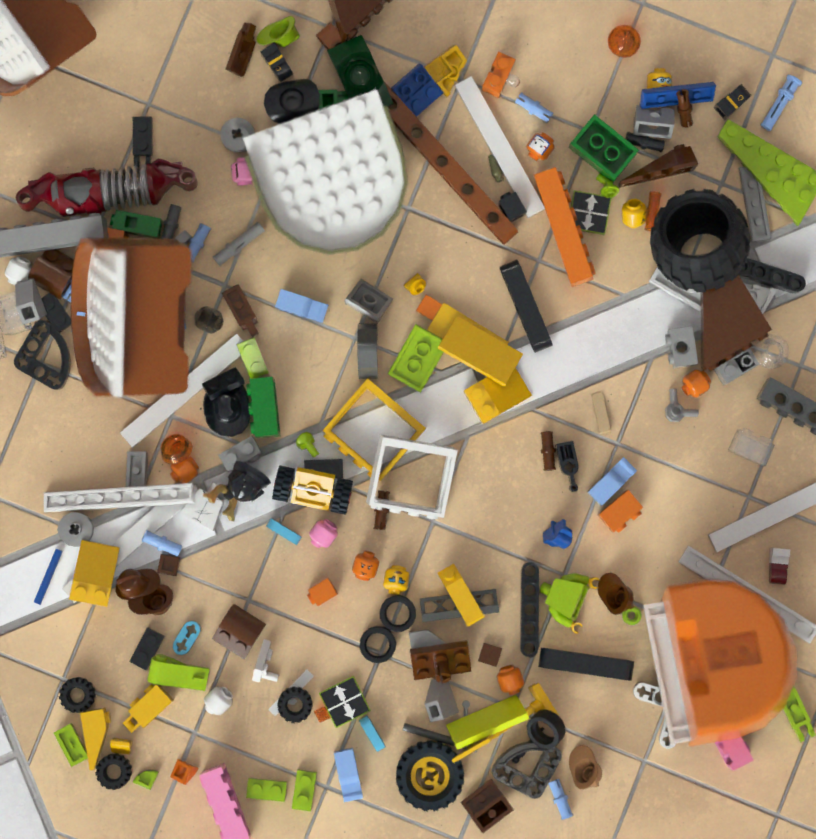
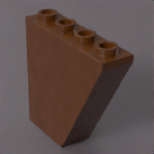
(353, 14)
(729, 323)

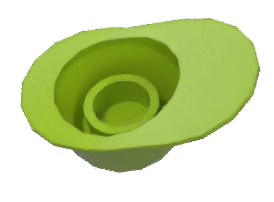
(279, 32)

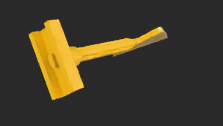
(541, 703)

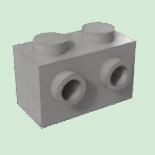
(244, 451)

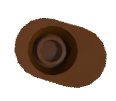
(136, 583)
(615, 594)
(154, 603)

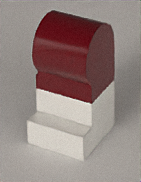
(778, 565)

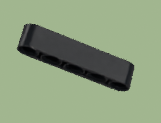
(767, 278)
(526, 306)
(533, 618)
(586, 664)

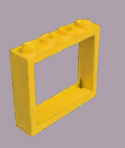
(345, 449)

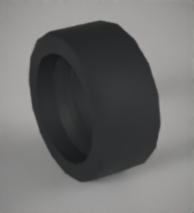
(383, 613)
(363, 641)
(555, 724)

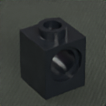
(512, 206)

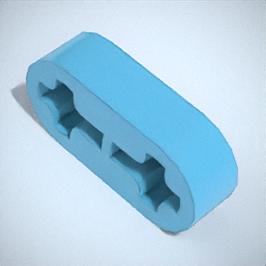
(283, 531)
(190, 640)
(372, 733)

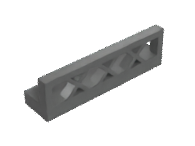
(448, 614)

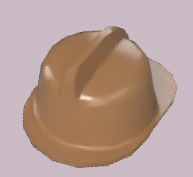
(584, 768)

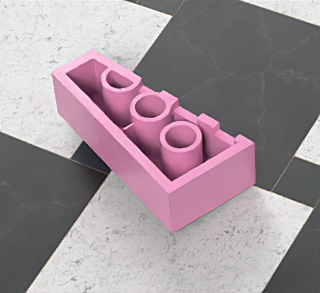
(734, 753)
(224, 803)

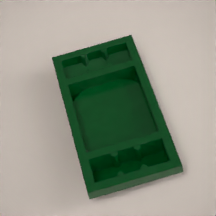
(358, 70)

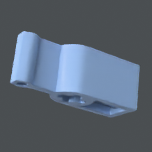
(301, 306)
(612, 481)
(348, 774)

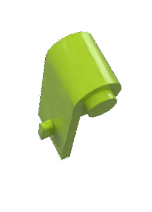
(177, 675)

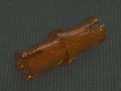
(652, 210)

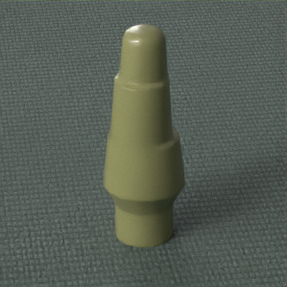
(495, 169)

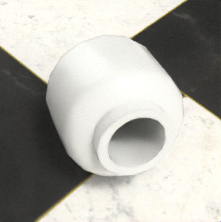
(18, 270)
(218, 700)

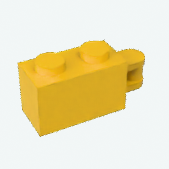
(148, 707)

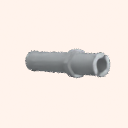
(239, 243)

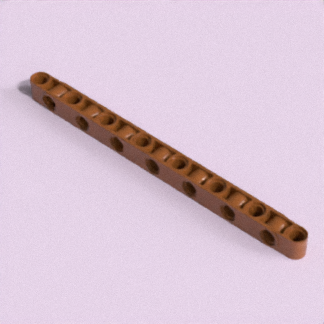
(432, 150)

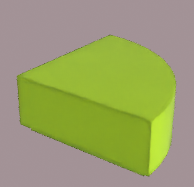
(146, 779)

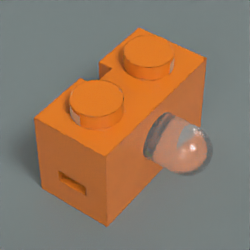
(501, 75)

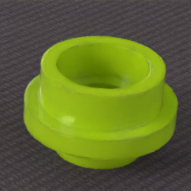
(635, 620)

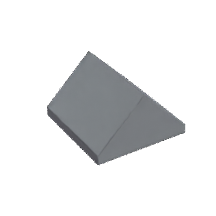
(368, 301)

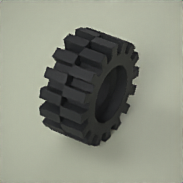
(66, 700)
(294, 716)
(102, 775)

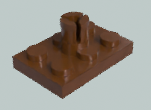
(440, 661)

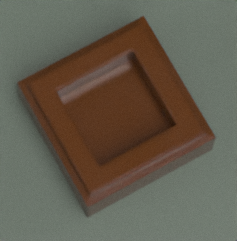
(168, 565)
(490, 654)

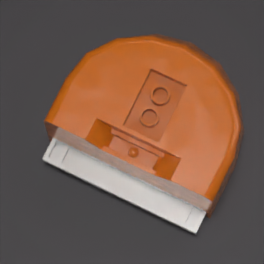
(719, 660)

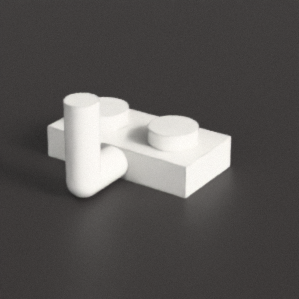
(261, 667)

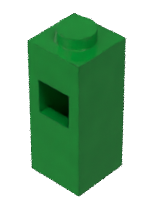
(137, 224)

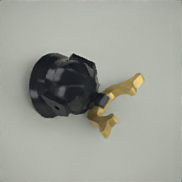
(243, 485)

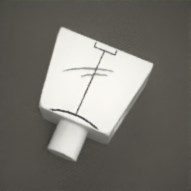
(202, 510)

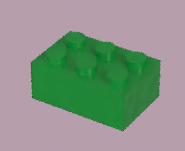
(603, 148)
(263, 407)

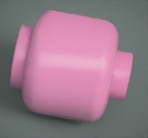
(241, 173)
(323, 533)

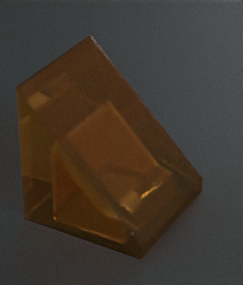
(322, 714)

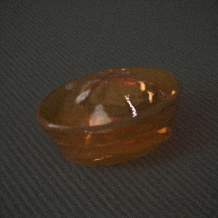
(624, 41)
(175, 449)

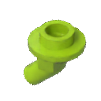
(609, 190)
(306, 441)

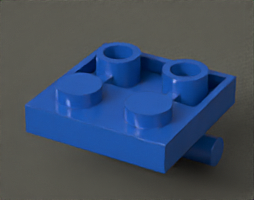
(417, 89)

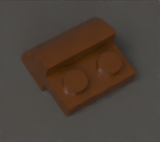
(52, 272)
(239, 631)
(487, 806)

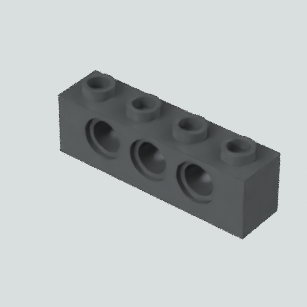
(790, 396)

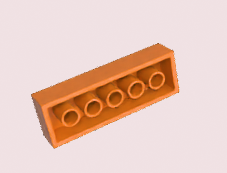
(564, 227)

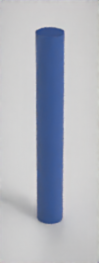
(48, 576)

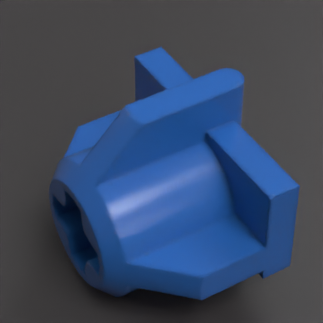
(558, 535)

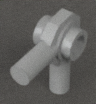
(675, 412)

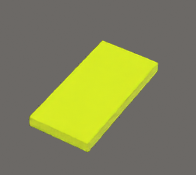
(487, 721)

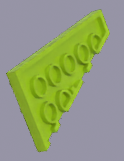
(778, 173)

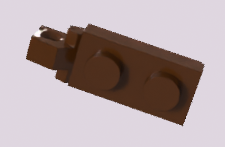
(242, 50)
(241, 309)

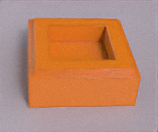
(429, 307)

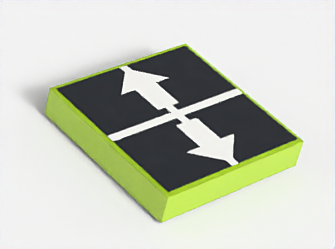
(591, 211)
(344, 701)

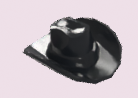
(291, 100)
(228, 413)

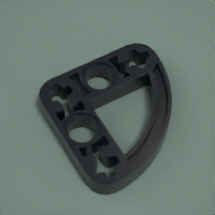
(33, 363)
(528, 781)

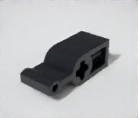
(572, 459)

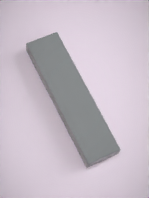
(754, 206)

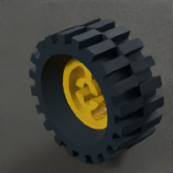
(441, 793)

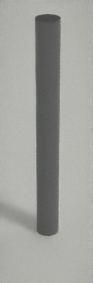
(430, 734)

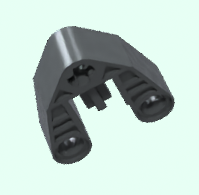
(367, 351)

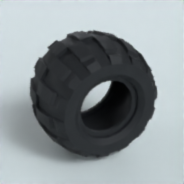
(695, 215)

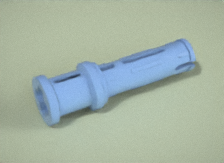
(785, 95)

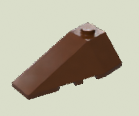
(673, 163)

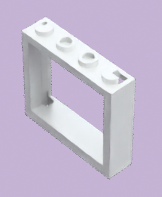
(412, 509)

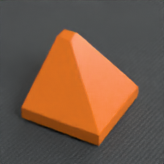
(183, 772)

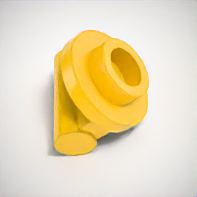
(415, 285)

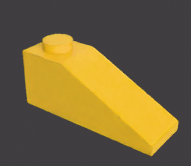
(460, 595)
(95, 728)

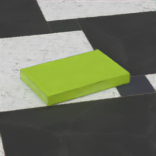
(417, 358)

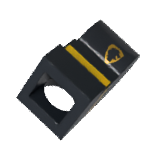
(276, 62)
(732, 102)

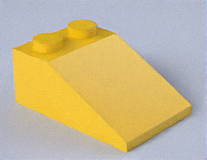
(493, 399)
(94, 573)

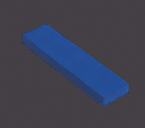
(667, 95)

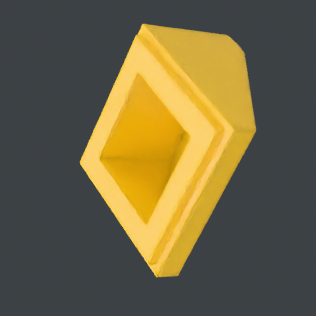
(121, 746)

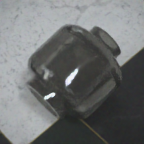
(208, 319)

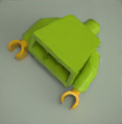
(566, 597)

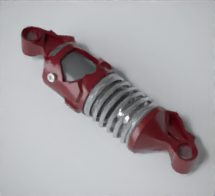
(100, 190)

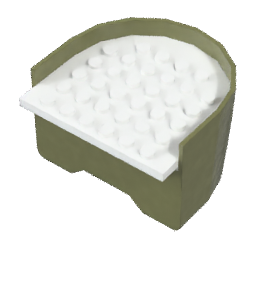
(331, 175)

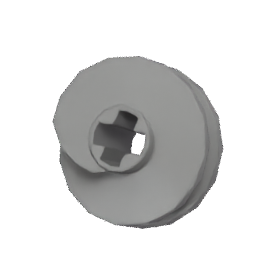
(233, 126)
(66, 527)

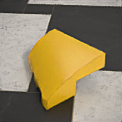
(446, 68)

